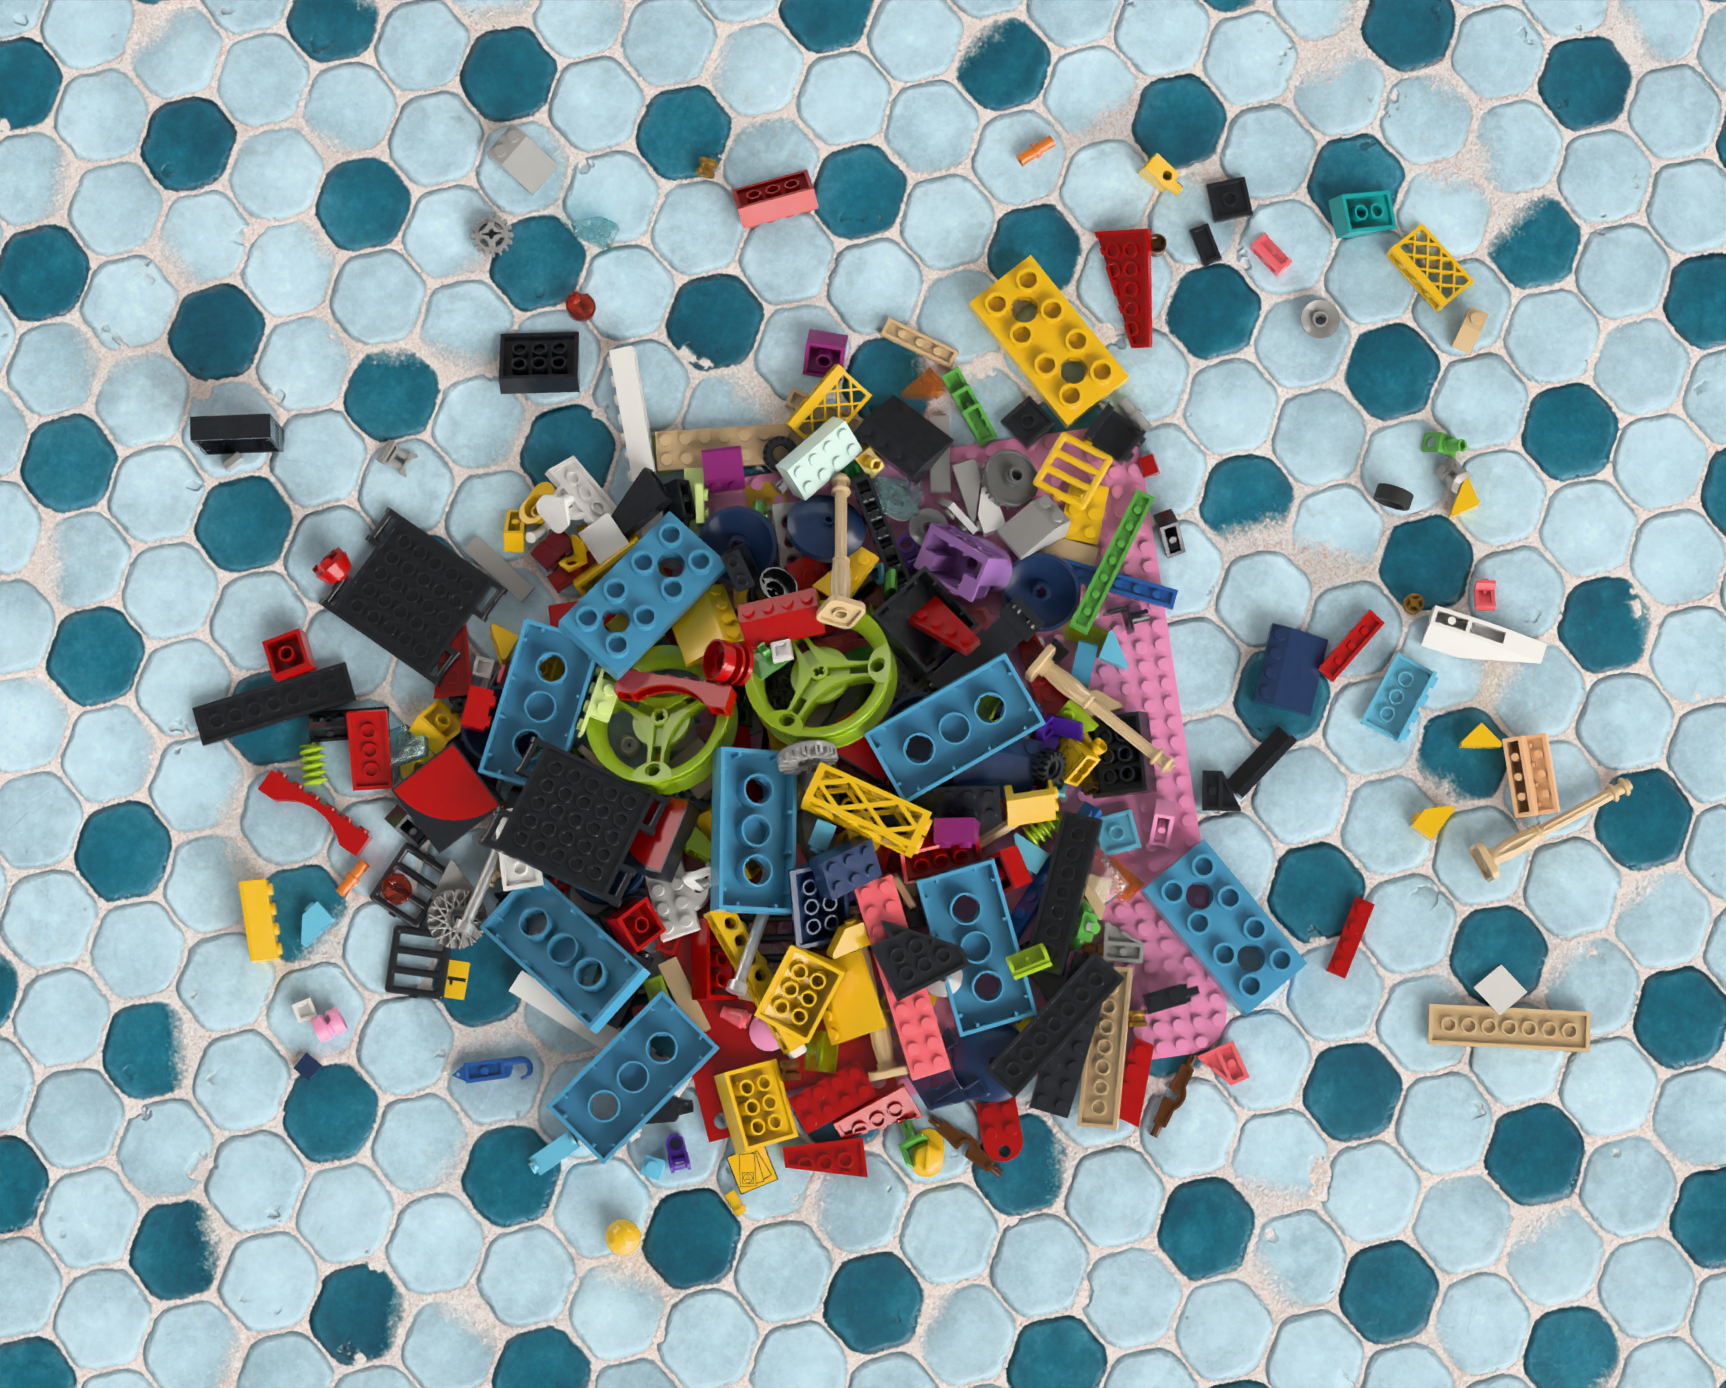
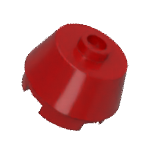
(333, 567)

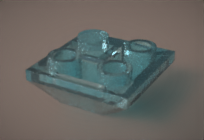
(596, 230)

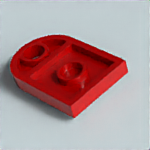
(1000, 1127)

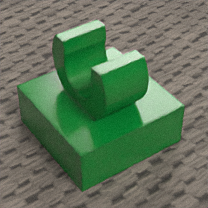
(852, 470)

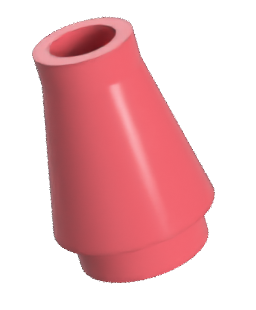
(736, 1016)

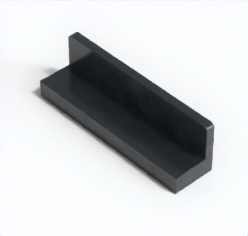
(1260, 762)

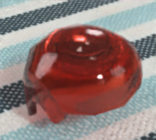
(580, 306)
(396, 889)

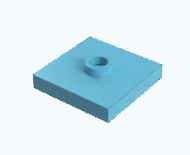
(1119, 833)

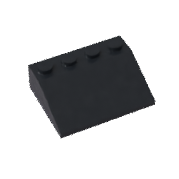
(539, 362)
(903, 438)
(1123, 767)

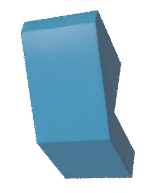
(1084, 661)

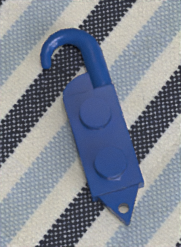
(492, 1069)

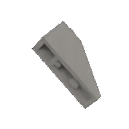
(968, 482)

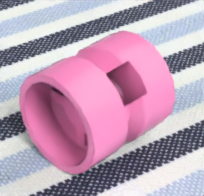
(329, 1024)

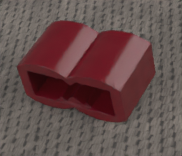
(553, 550)

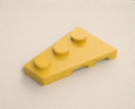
(860, 564)

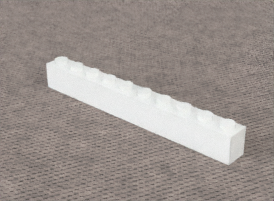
(633, 417)
(536, 995)

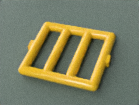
(1088, 489)

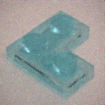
(405, 750)

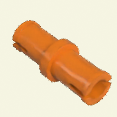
(1035, 150)
(352, 878)

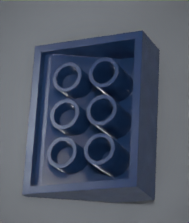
(1289, 670)
(1005, 767)
(813, 916)

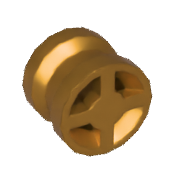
(706, 167)
(1415, 601)
(1137, 1018)

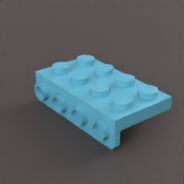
(1399, 698)

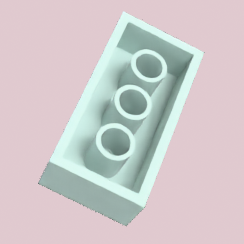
(819, 458)

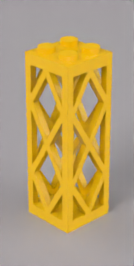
(904, 844)

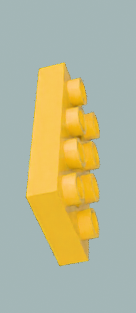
(1048, 341)

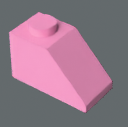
(1162, 822)

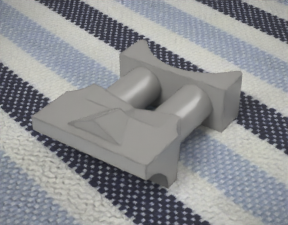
(390, 451)
(1447, 472)

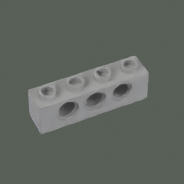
(775, 515)

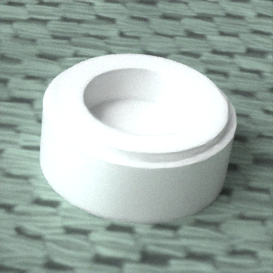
(797, 1052)

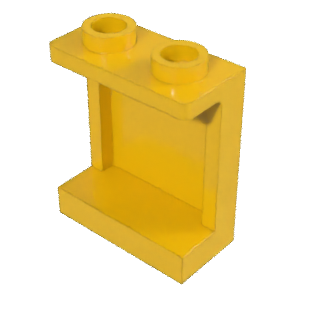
(1030, 806)

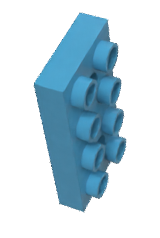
(642, 596)
(535, 704)
(954, 728)
(751, 831)
(1223, 927)
(985, 942)
(565, 952)
(633, 1077)

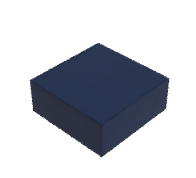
(308, 1066)

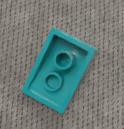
(1362, 213)

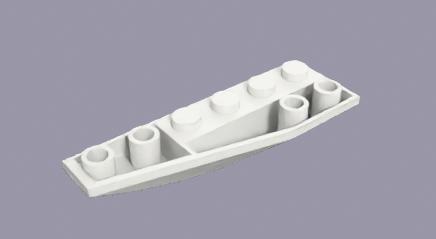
(1477, 639)

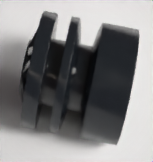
(772, 583)

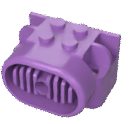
(964, 561)

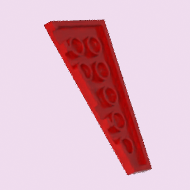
(1129, 272)

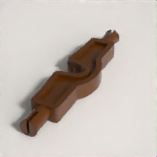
(1178, 1086)
(974, 1152)

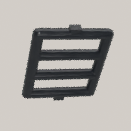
(397, 864)
(772, 937)
(393, 968)

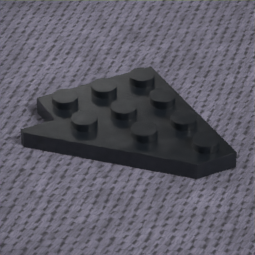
(915, 959)

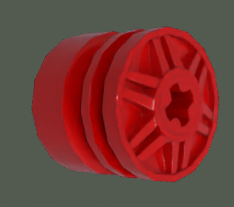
(728, 662)

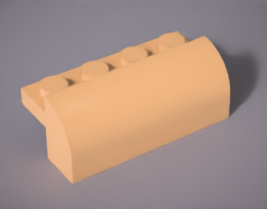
(1531, 775)

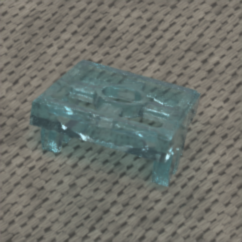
(889, 505)

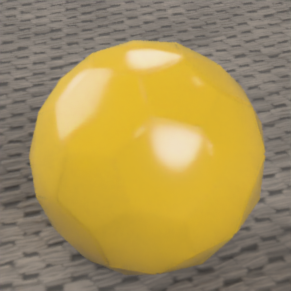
(622, 1236)

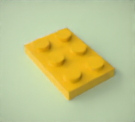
(1086, 523)

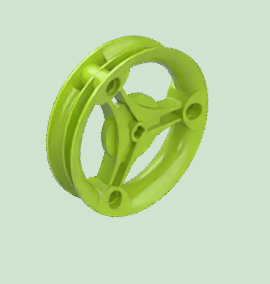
(823, 677)
(663, 733)

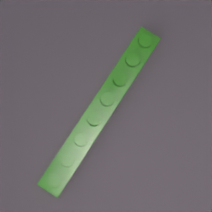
(1111, 562)

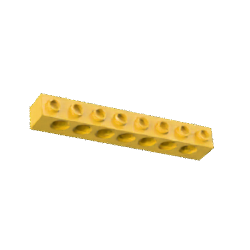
(755, 988)

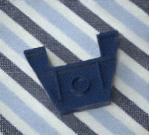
(942, 1088)

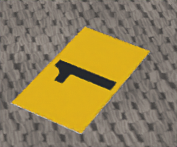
(457, 979)

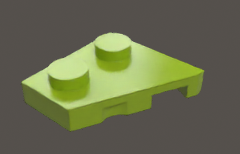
(1075, 712)

